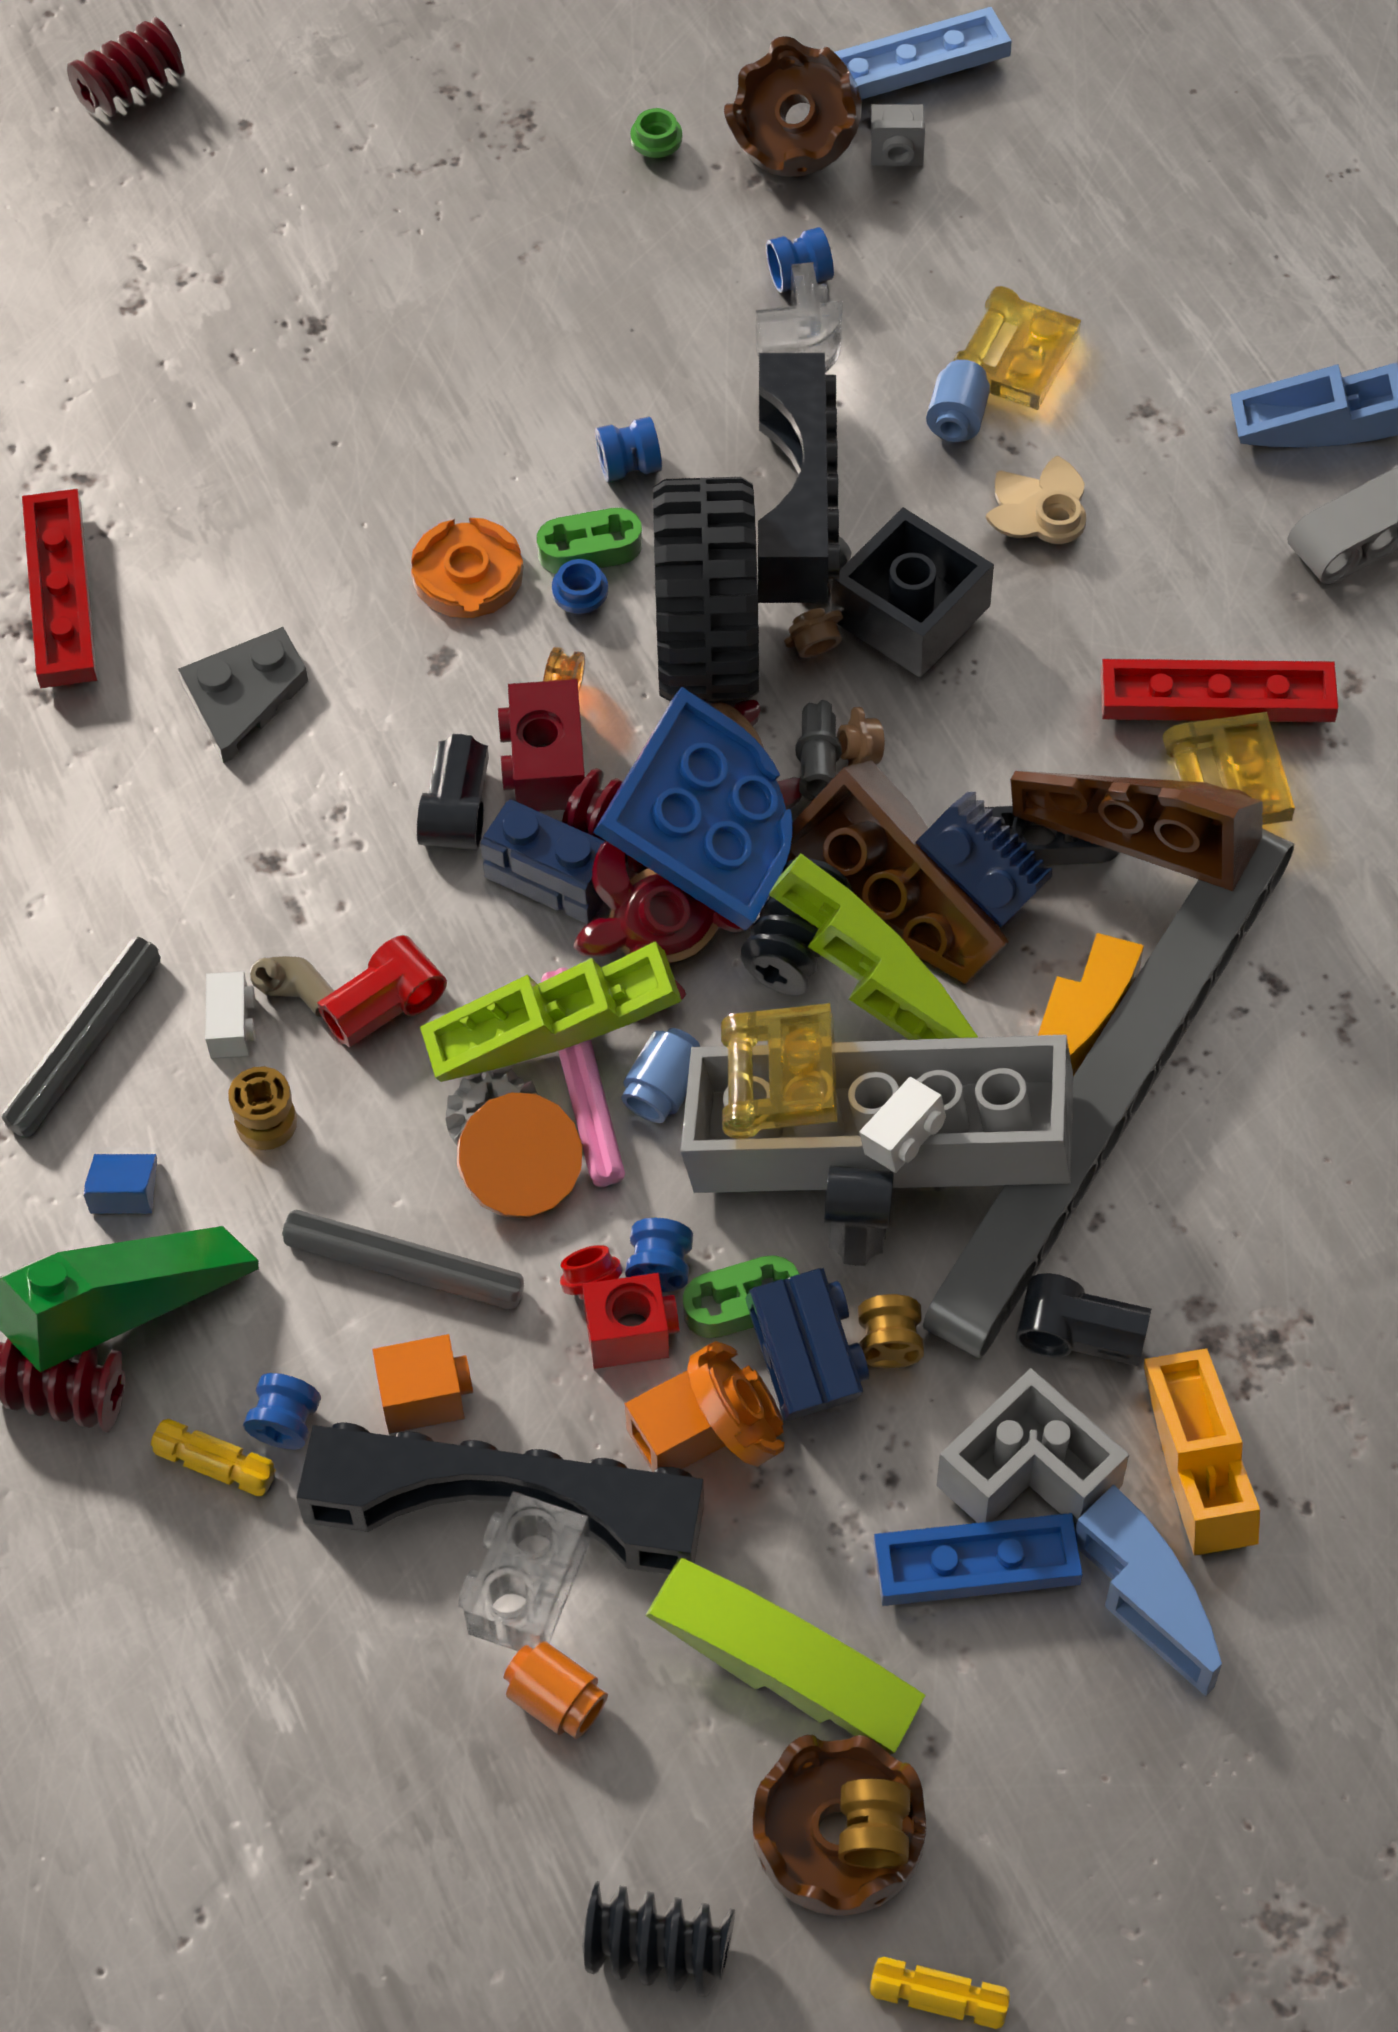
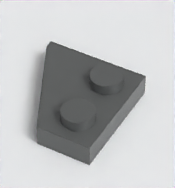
(243, 687)

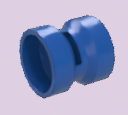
(808, 248)
(628, 449)

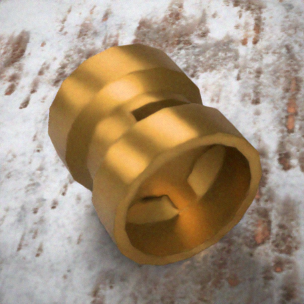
(262, 1108)
(874, 1824)

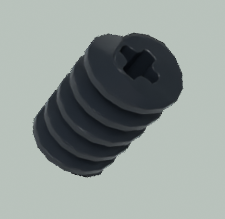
(779, 944)
(655, 1940)

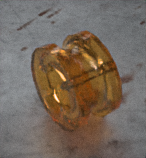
(565, 667)

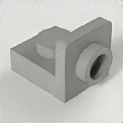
(897, 135)

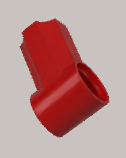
(396, 982)

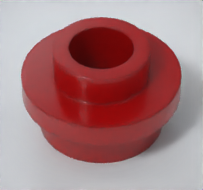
(588, 1266)

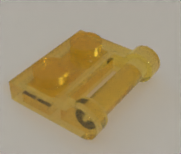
(1033, 353)
(1243, 756)
(799, 1069)

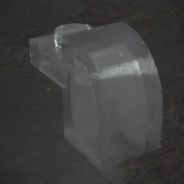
(807, 325)

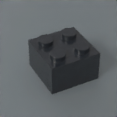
(912, 591)

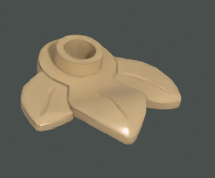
(1033, 505)

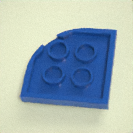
(704, 810)

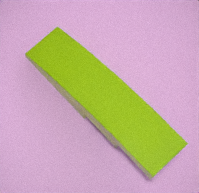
(889, 974)
(546, 1017)
(784, 1654)

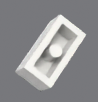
(227, 1014)
(903, 1125)

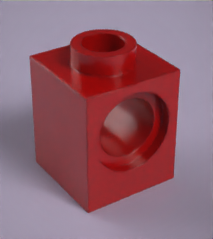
(620, 1344)

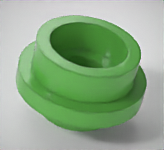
(656, 133)

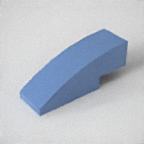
(1319, 409)
(1149, 1587)

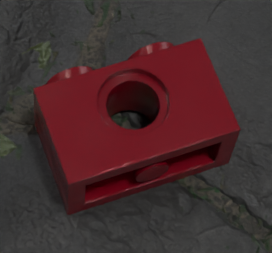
(535, 717)

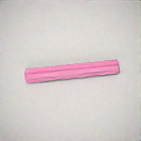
(591, 1110)

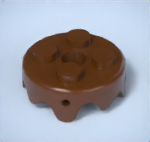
(776, 83)
(797, 1798)

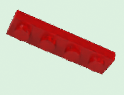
(59, 588)
(1218, 689)

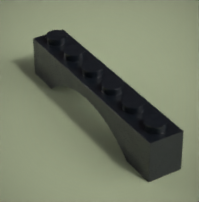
(802, 532)
(370, 1478)

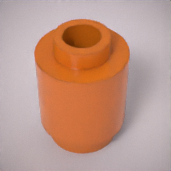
(554, 1689)

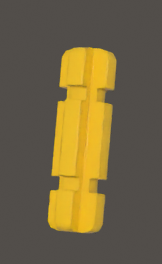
(213, 1457)
(940, 1992)

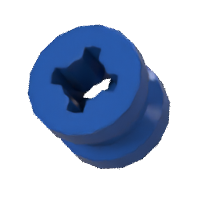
(660, 1249)
(282, 1411)

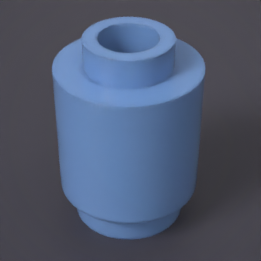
(958, 401)
(659, 1075)

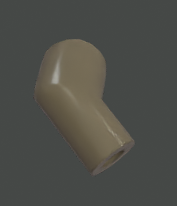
(290, 978)

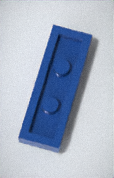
(977, 1559)

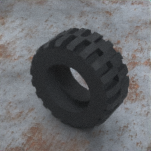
(706, 588)

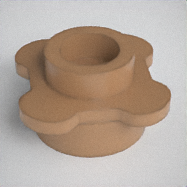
(814, 632)
(861, 738)

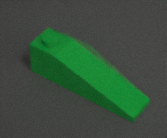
(102, 1291)

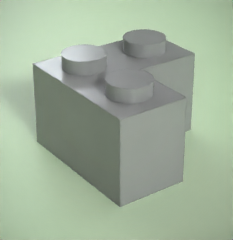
(1031, 1441)

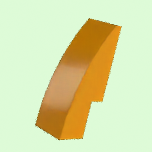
(1086, 1006)
(1202, 1452)

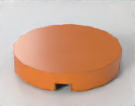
(467, 568)
(519, 1155)
(736, 1404)

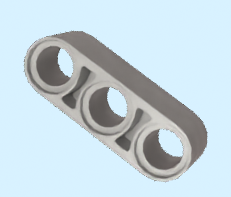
(1350, 530)

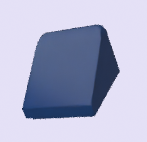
(121, 1184)

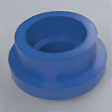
(579, 575)

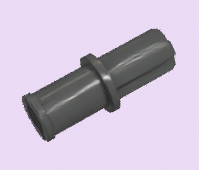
(817, 748)

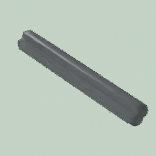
(81, 1037)
(403, 1259)

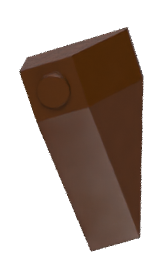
(1164, 822)
(870, 837)

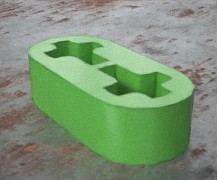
(590, 538)
(729, 1288)

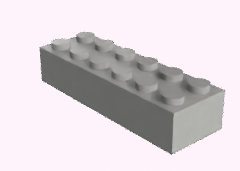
(1000, 1096)

